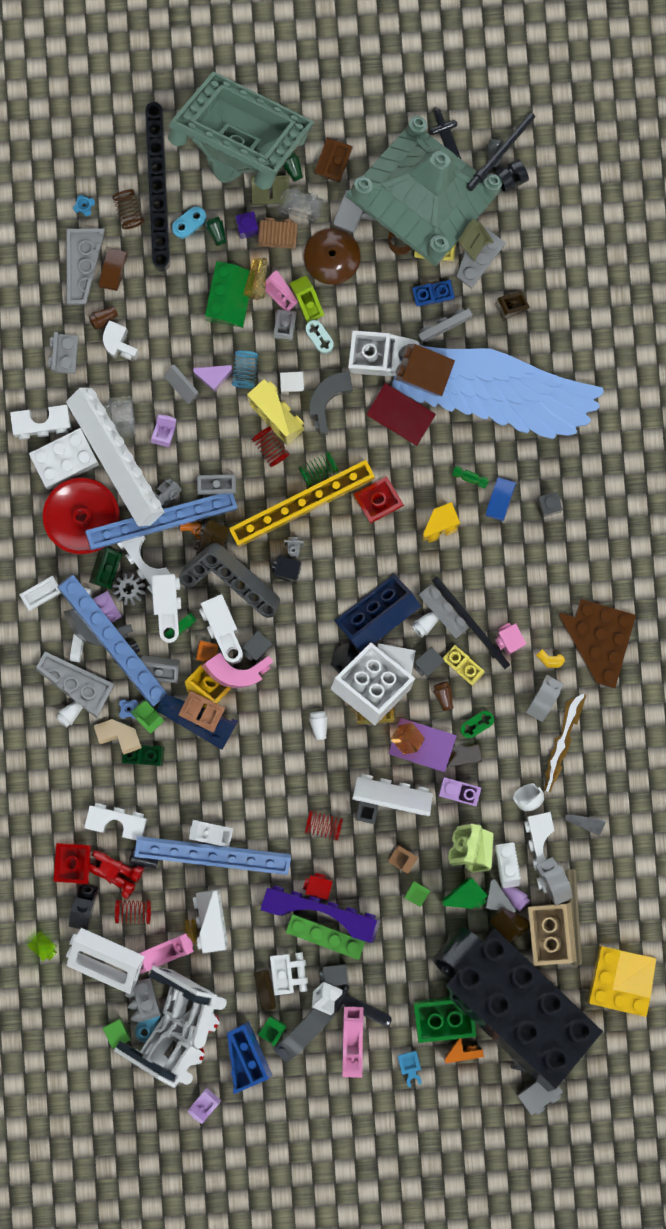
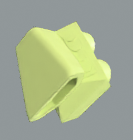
(472, 847)

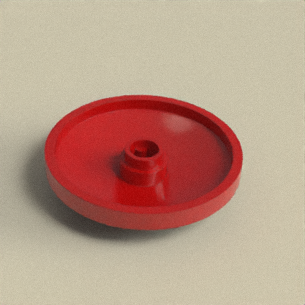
(78, 507)

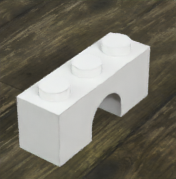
(58, 421)
(99, 817)

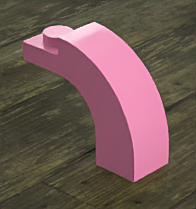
(230, 677)
(166, 952)
(352, 1041)

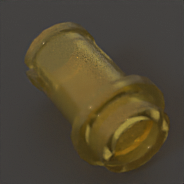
(191, 932)

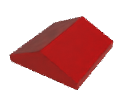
(378, 500)
(72, 863)

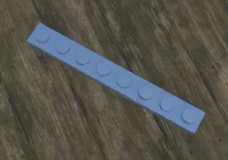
(171, 518)
(112, 640)
(212, 855)

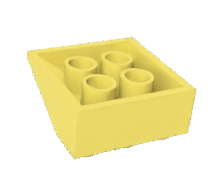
(276, 414)

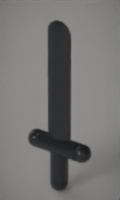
(445, 132)
(368, 1011)

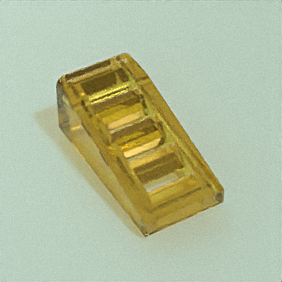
(256, 281)

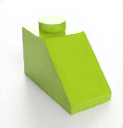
(307, 299)

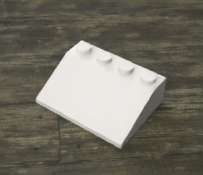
(393, 796)

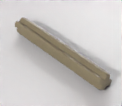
(571, 876)

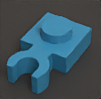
(409, 1065)

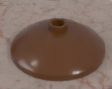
(331, 269)

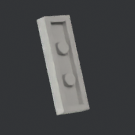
(444, 325)
(444, 611)

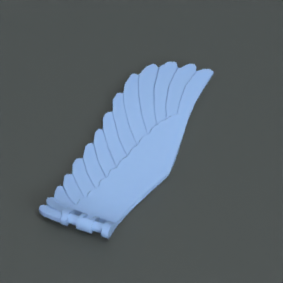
(510, 393)

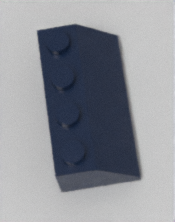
(377, 613)

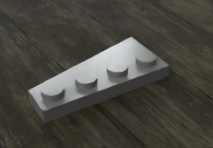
(82, 258)
(80, 685)

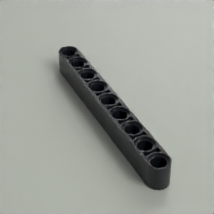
(157, 177)

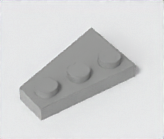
(470, 270)

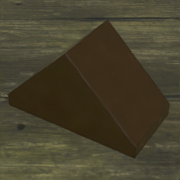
(511, 305)
(510, 924)

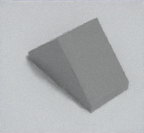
(497, 898)

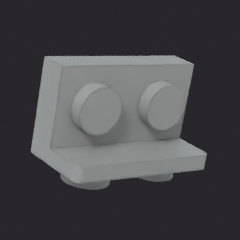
(64, 353)

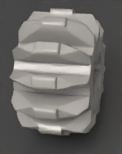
(123, 586)

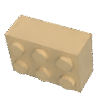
(552, 934)

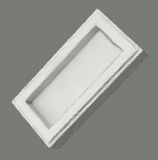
(40, 593)

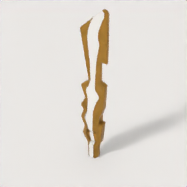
(571, 716)

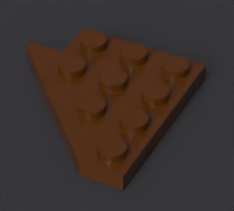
(600, 638)

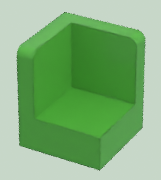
(147, 716)
(416, 894)
(116, 1032)

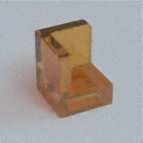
(407, 738)

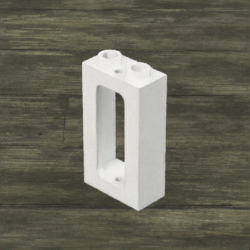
(109, 953)

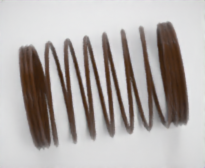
(132, 220)
(398, 250)

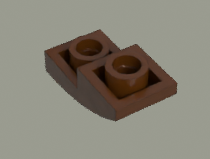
(112, 269)

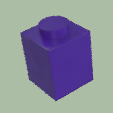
(247, 225)

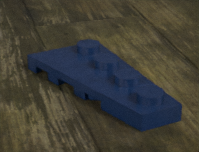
(171, 708)

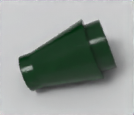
(293, 167)
(216, 230)

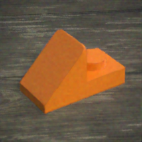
(457, 1054)

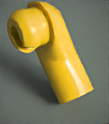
(550, 661)

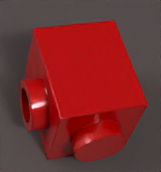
(318, 886)

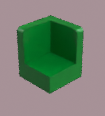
(272, 1030)

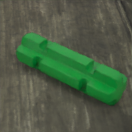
(470, 477)

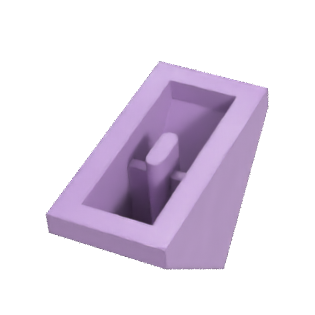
(213, 376)

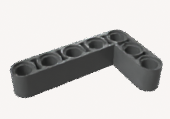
(234, 574)

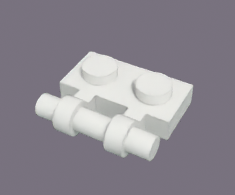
(282, 973)

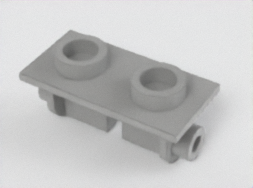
(169, 490)
(293, 546)

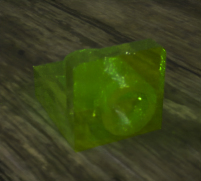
(43, 947)

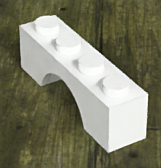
(134, 556)
(540, 828)

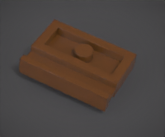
(333, 160)

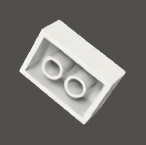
(64, 459)

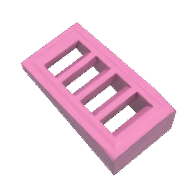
(277, 288)

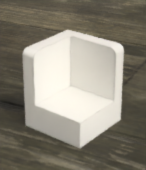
(291, 382)
(324, 997)

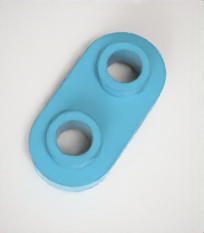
(189, 222)
(149, 1024)

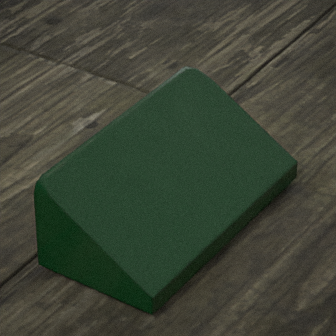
(105, 568)

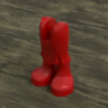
(110, 870)

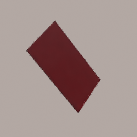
(401, 414)

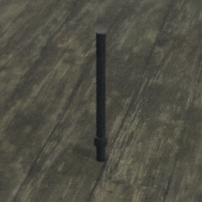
(481, 174)
(495, 652)

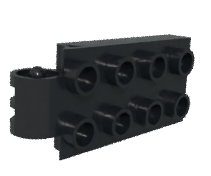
(516, 1005)

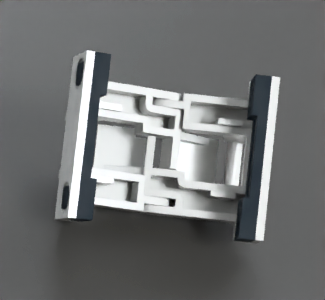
(188, 1027)

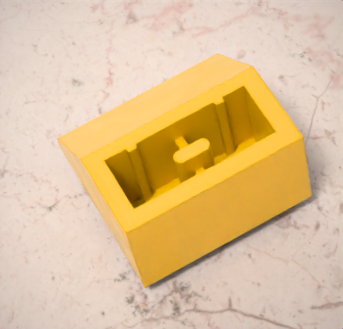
(441, 521)

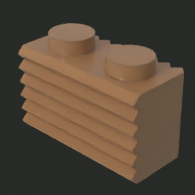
(277, 233)

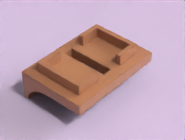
(210, 715)

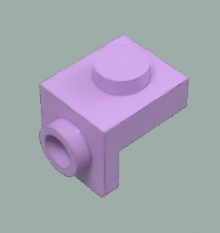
(164, 430)
(107, 606)
(204, 1106)

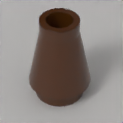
(101, 318)
(444, 695)

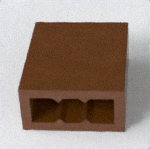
(424, 369)

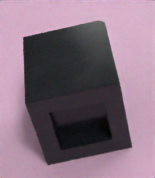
(343, 656)

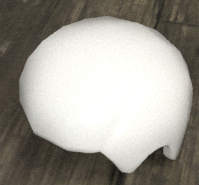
(528, 797)

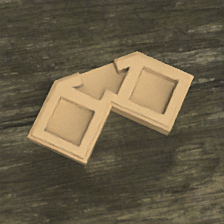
(113, 729)

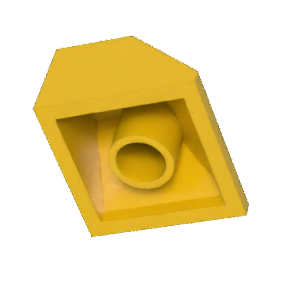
(205, 686)

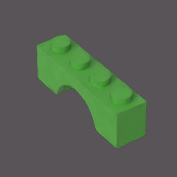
(325, 936)

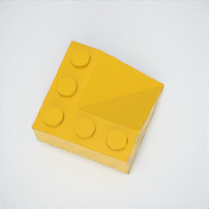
(622, 981)

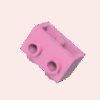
(510, 638)

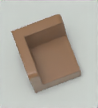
(402, 859)

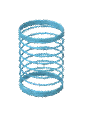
(247, 383)

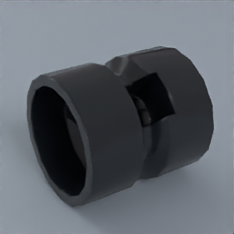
(512, 175)

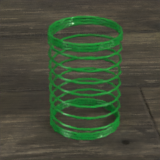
(333, 465)

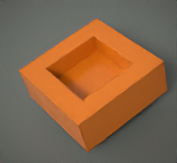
(206, 651)

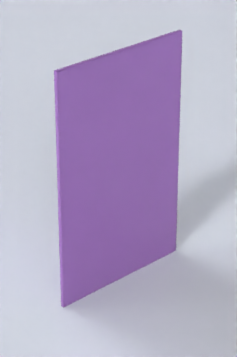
(434, 750)

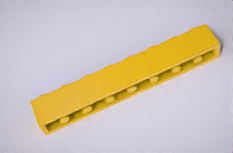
(302, 503)

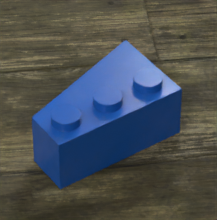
(247, 1058)

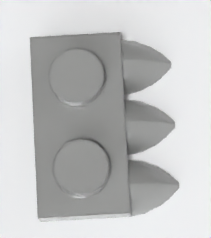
(145, 1001)

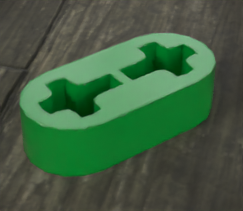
(183, 625)
(478, 729)

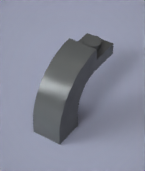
(329, 388)
(83, 632)
(302, 1034)

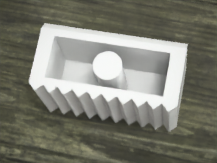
(508, 865)

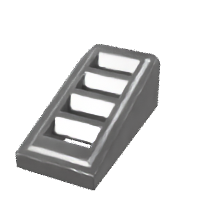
(590, 824)

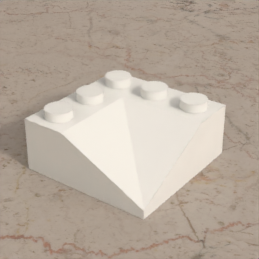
(372, 683)
(211, 921)

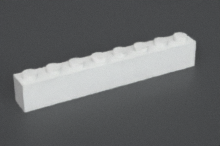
(115, 457)

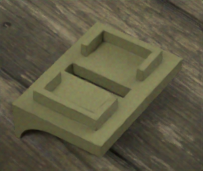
(261, 196)
(474, 239)

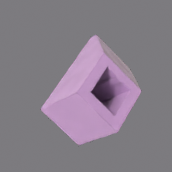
(459, 791)

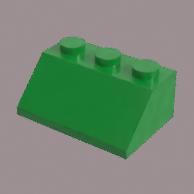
(226, 298)
(465, 895)
(441, 1020)

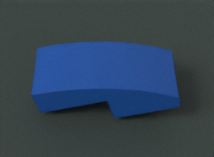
(433, 293)
(500, 499)

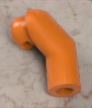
(194, 527)

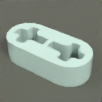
(322, 334)

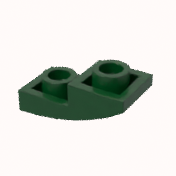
(145, 756)

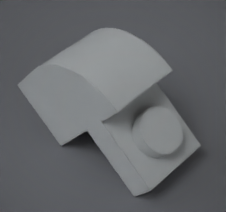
(544, 698)
(555, 881)

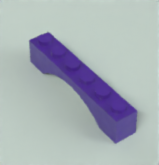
(359, 926)

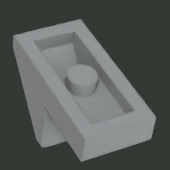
(284, 325)

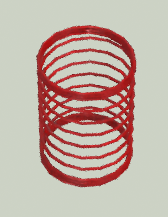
(258, 436)
(309, 822)
(117, 911)

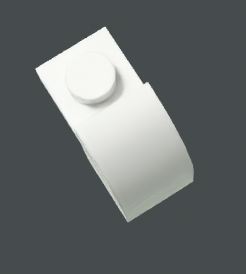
(113, 341)
(210, 833)

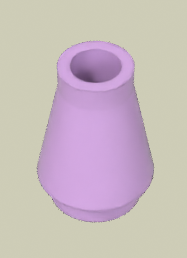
(516, 897)

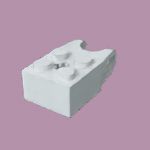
(386, 355)
(166, 603)
(221, 626)

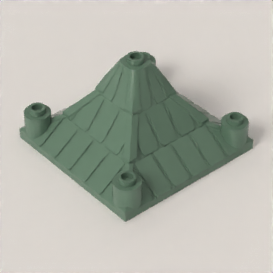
(239, 130)
(422, 192)

